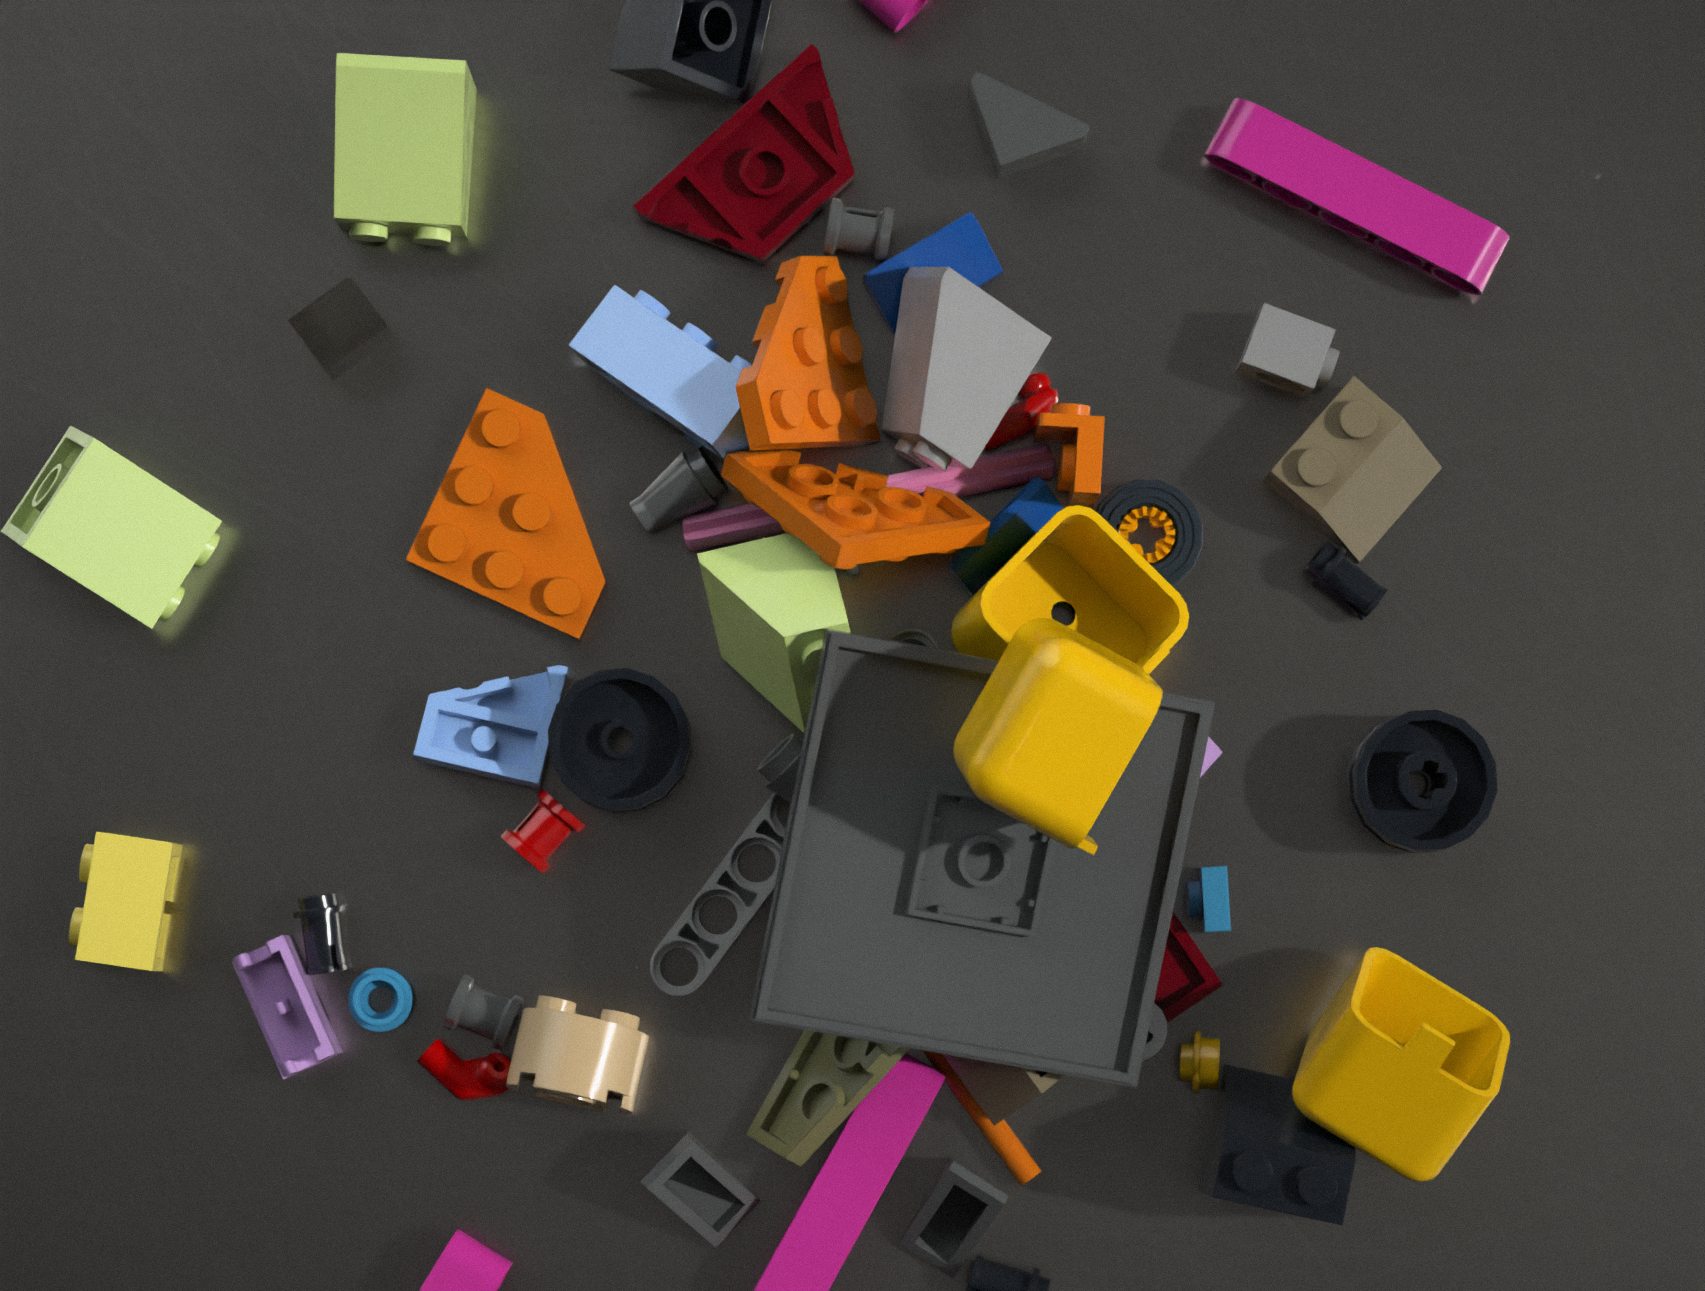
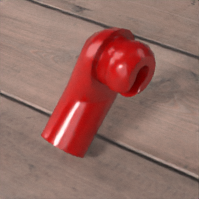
(1022, 416)
(466, 1078)

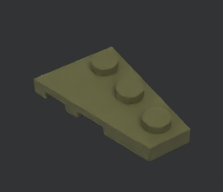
(819, 1090)

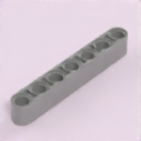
(729, 883)

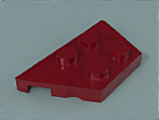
(760, 168)

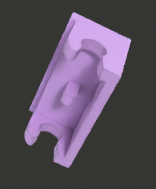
(286, 1006)

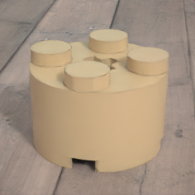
(578, 1056)

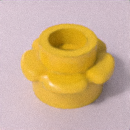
(1200, 1063)

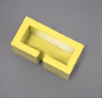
(125, 901)

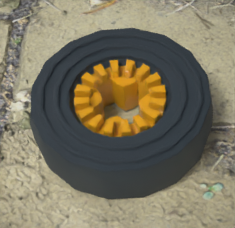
(1166, 510)

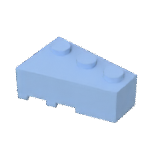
(665, 369)

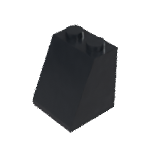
(1271, 1153)

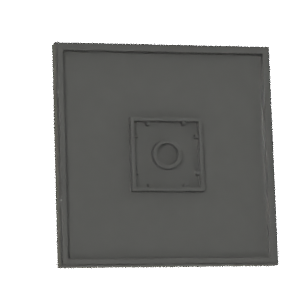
(945, 921)

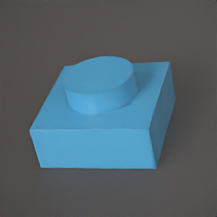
(1209, 899)

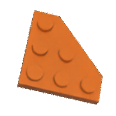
(808, 365)
(852, 513)
(512, 522)

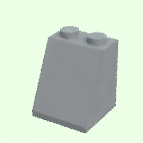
(953, 368)

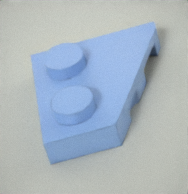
(493, 727)

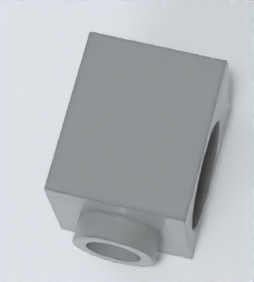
(1288, 351)

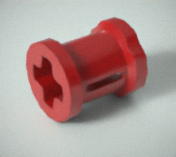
(542, 831)

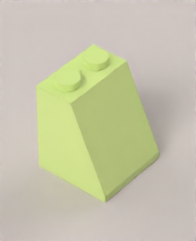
(403, 147)
(113, 527)
(772, 614)

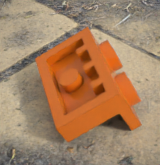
(1082, 450)

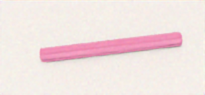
(987, 474)

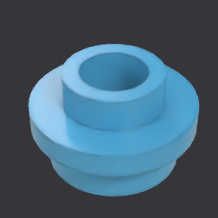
(360, 995)

